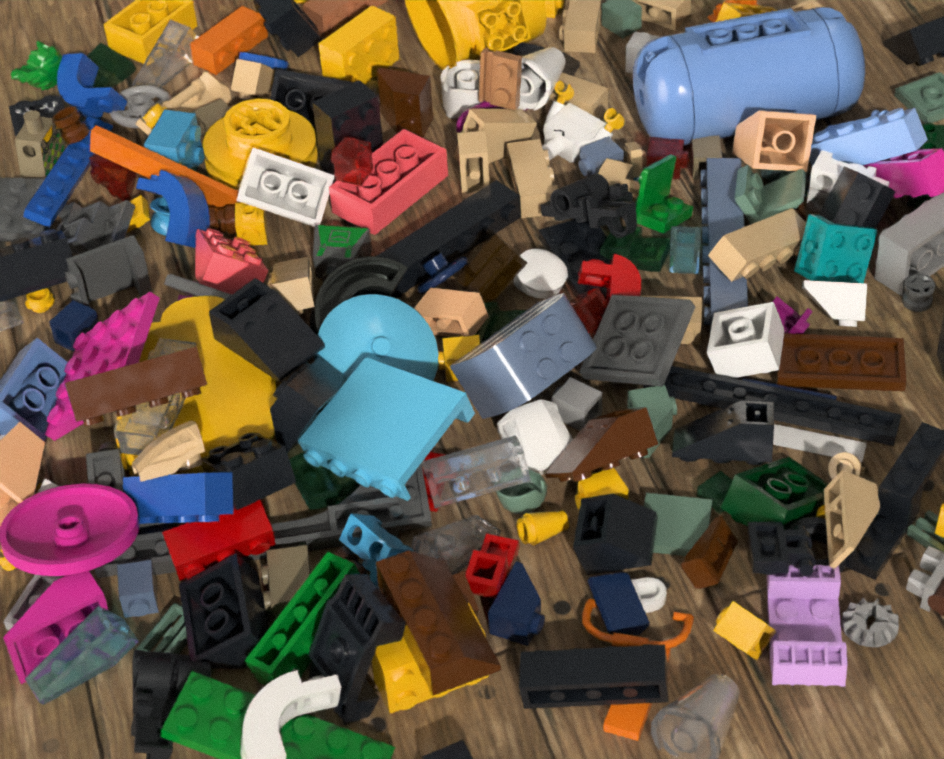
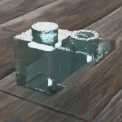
(685, 250)

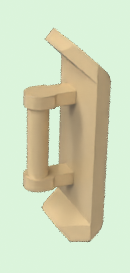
(198, 94)

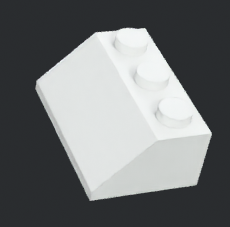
(285, 187)

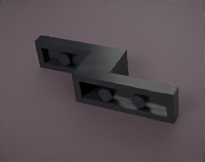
(899, 501)

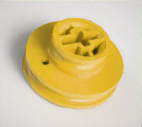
(261, 126)

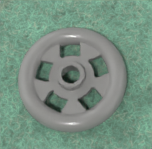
(139, 103)

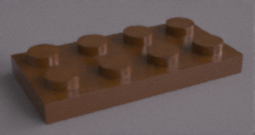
(842, 362)

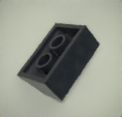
(919, 43)
(299, 90)
(856, 200)
(33, 264)
(302, 400)
(223, 613)

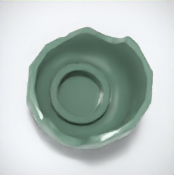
(525, 496)

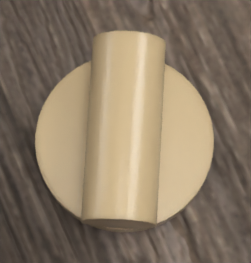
(847, 462)

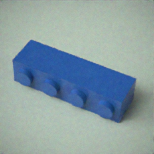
(181, 497)

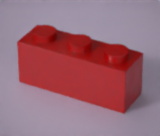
(204, 544)

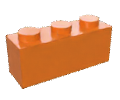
(229, 37)

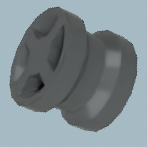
(918, 292)

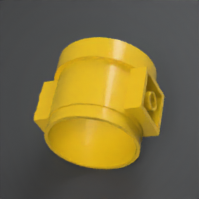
(463, 28)

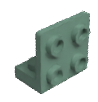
(764, 201)

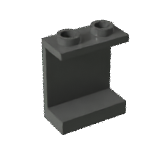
(108, 271)

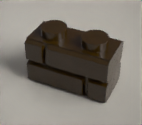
(491, 269)

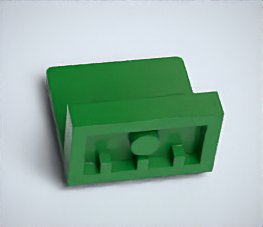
(653, 203)

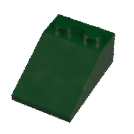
(774, 493)

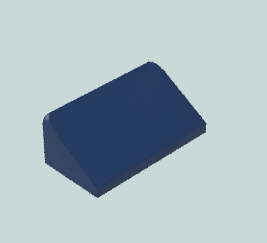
(619, 604)

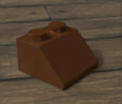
(405, 100)

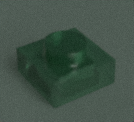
(715, 489)

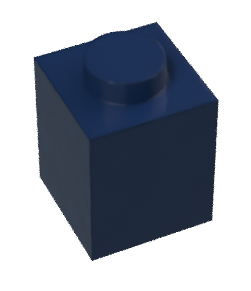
(71, 323)

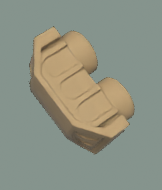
(170, 452)

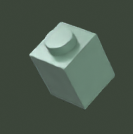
(621, 17)

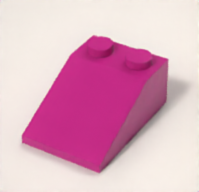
(51, 620)

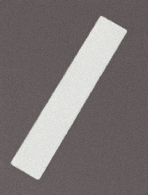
(816, 442)

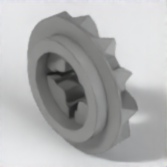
(883, 629)

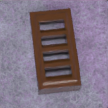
(707, 557)

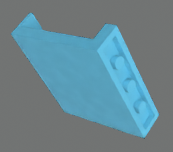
(382, 426)

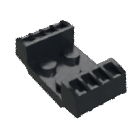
(347, 640)

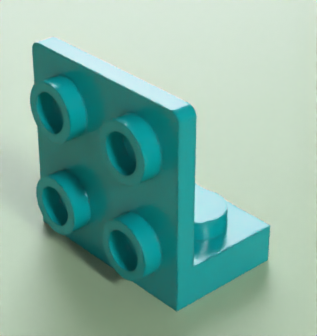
(834, 251)

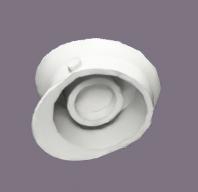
(542, 275)

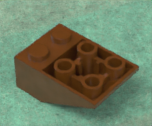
(604, 443)

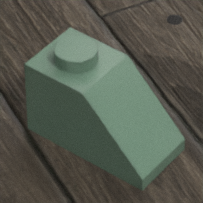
(660, 410)

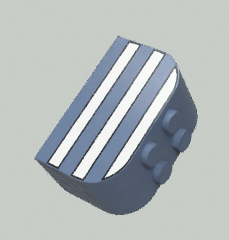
(524, 357)

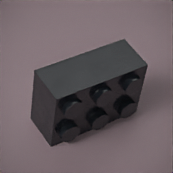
(348, 113)

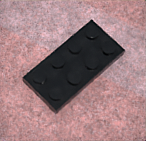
(573, 244)

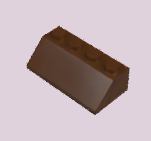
(136, 384)
(437, 619)

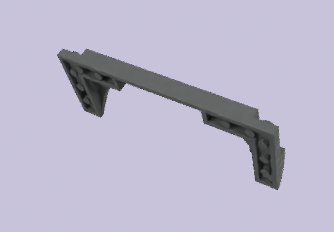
(316, 532)

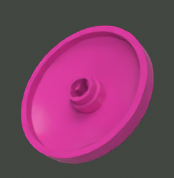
(69, 529)

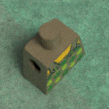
(38, 146)

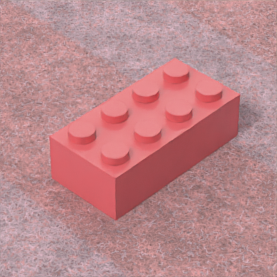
(400, 176)

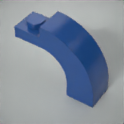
(76, 82)
(186, 206)

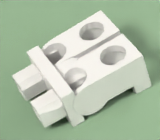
(825, 174)

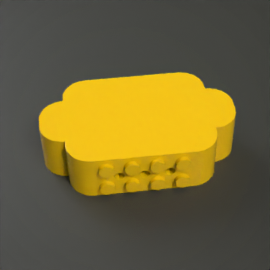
(236, 391)

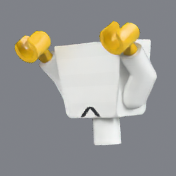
(571, 128)

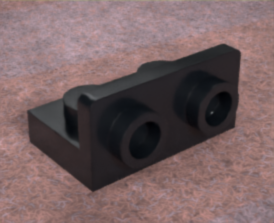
(47, 107)

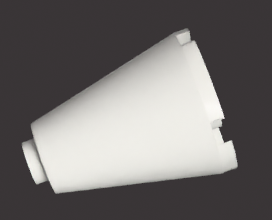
(539, 77)

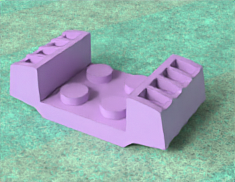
(808, 628)

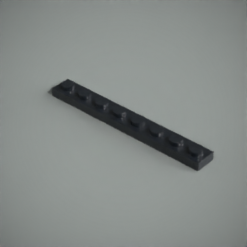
(788, 405)

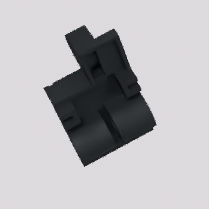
(595, 202)
(156, 686)

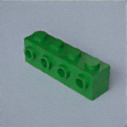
(291, 635)

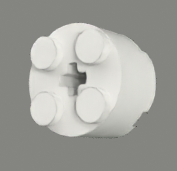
(460, 87)

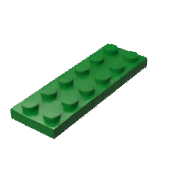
(212, 717)

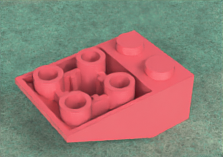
(226, 262)

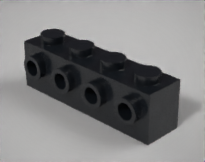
(594, 676)

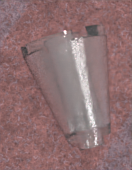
(697, 720)

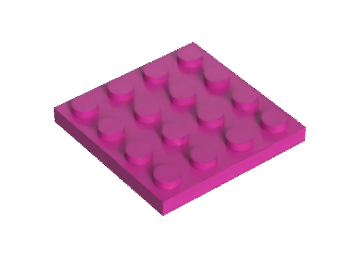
(102, 349)

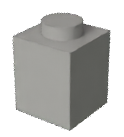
(577, 403)

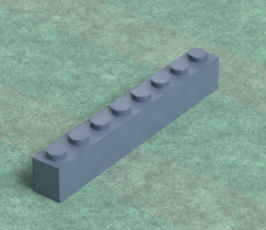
(722, 217)

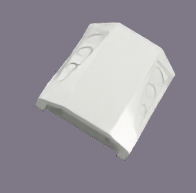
(538, 431)

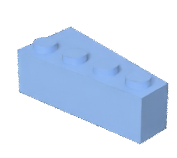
(871, 138)

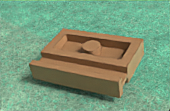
(500, 78)

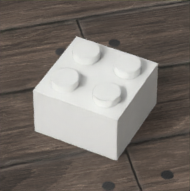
(746, 341)

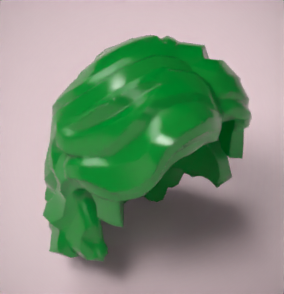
(40, 68)

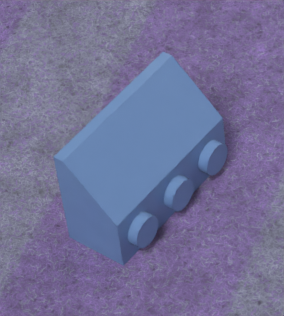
(30, 388)

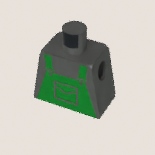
(337, 246)

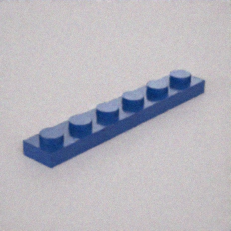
(63, 179)

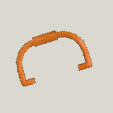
(625, 640)

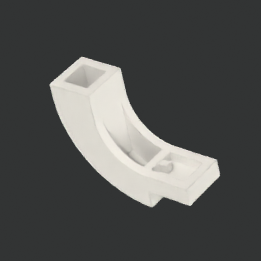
(278, 704)

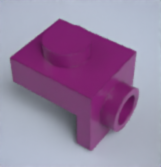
(791, 320)

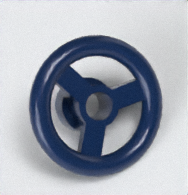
(440, 271)

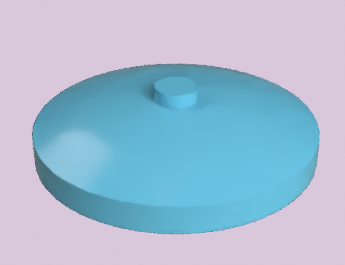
(381, 331)

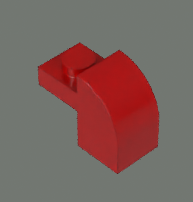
(619, 276)
(491, 565)

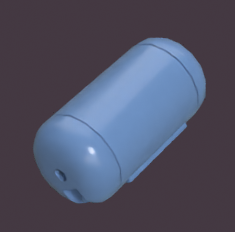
(732, 68)

